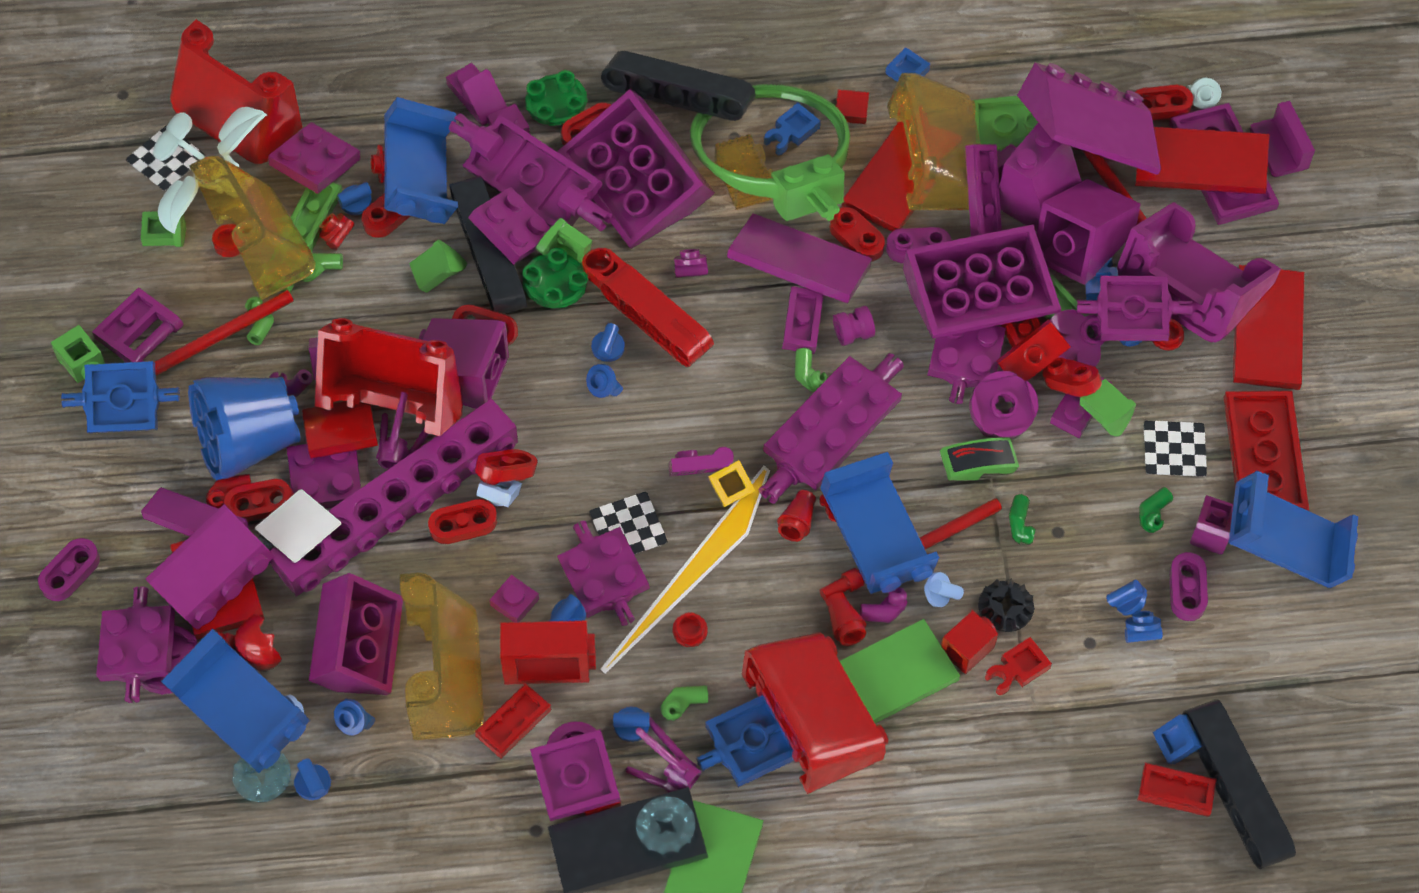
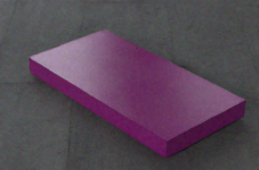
(1226, 205)
(799, 258)

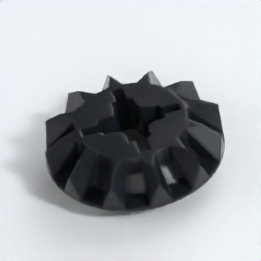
(1017, 616)

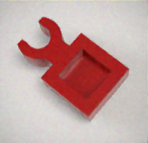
(1020, 663)

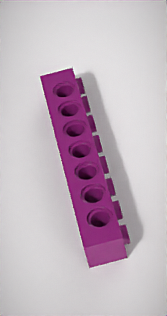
(402, 479)

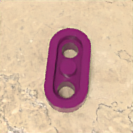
(915, 237)
(67, 570)
(1188, 589)

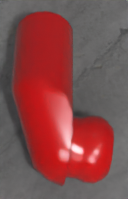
(217, 493)

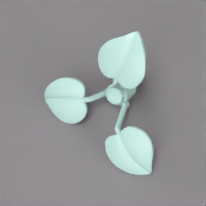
(180, 193)

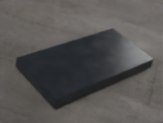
(607, 849)

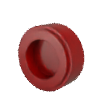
(223, 241)

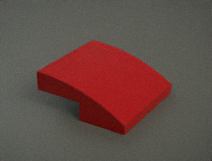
(339, 429)

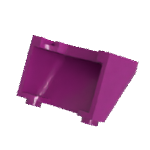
(1217, 288)

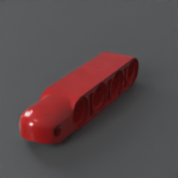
(647, 306)

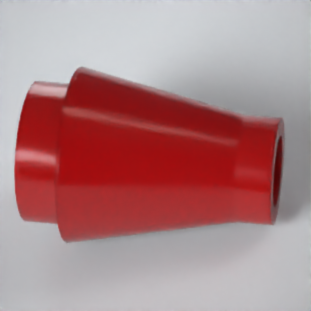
(797, 517)
(846, 622)

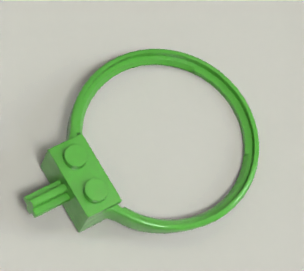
(798, 188)

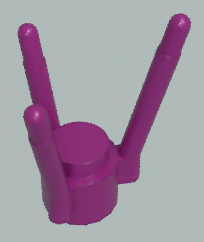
(395, 448)
(680, 771)

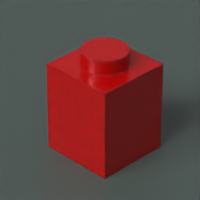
(970, 641)

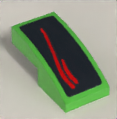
(979, 457)

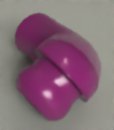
(297, 383)
(888, 609)

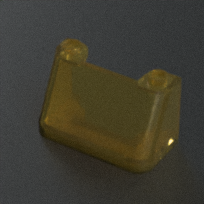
(937, 129)
(263, 229)
(451, 696)

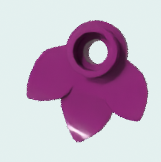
(1073, 329)

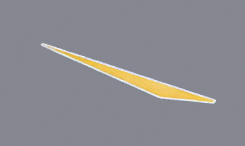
(715, 547)

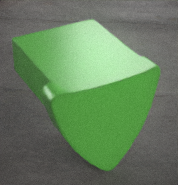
(155, 234)
(565, 237)
(436, 265)
(1109, 408)

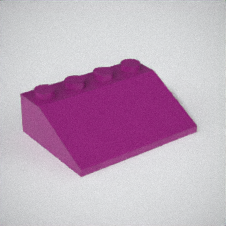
(1091, 116)
(641, 169)
(980, 281)

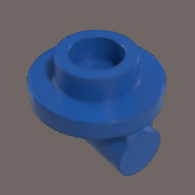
(355, 198)
(608, 344)
(602, 381)
(1128, 598)
(568, 610)
(1143, 627)
(352, 717)
(628, 720)
(311, 780)

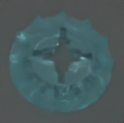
(274, 782)
(663, 810)

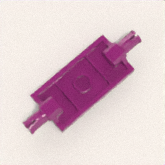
(544, 178)
(831, 424)

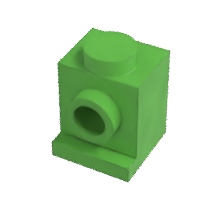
(75, 350)

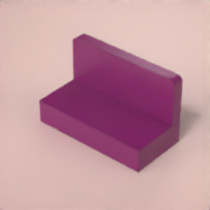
(1288, 141)

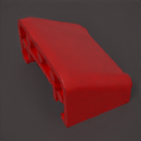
(213, 92)
(379, 365)
(815, 707)

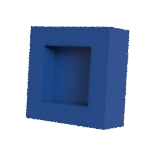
(907, 62)
(1177, 739)

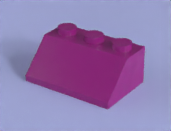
(210, 567)
(356, 637)

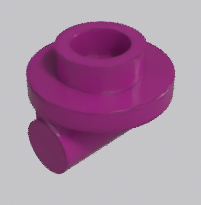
(690, 263)

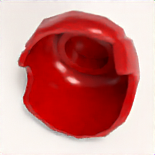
(256, 646)

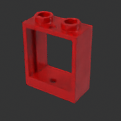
(546, 652)

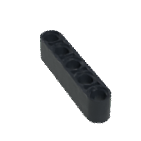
(678, 85)
(494, 268)
(1240, 786)

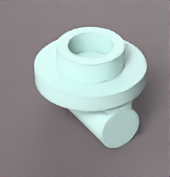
(1205, 93)

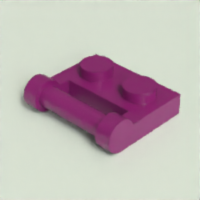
(130, 321)
(690, 463)

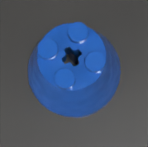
(241, 421)

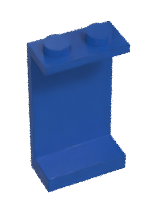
(417, 160)
(876, 524)
(1291, 534)
(236, 701)

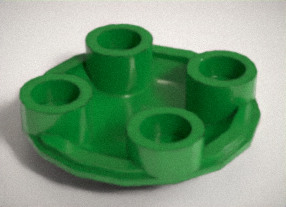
(555, 98)
(554, 279)

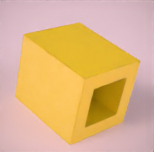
(731, 483)

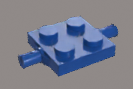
(120, 397)
(747, 742)

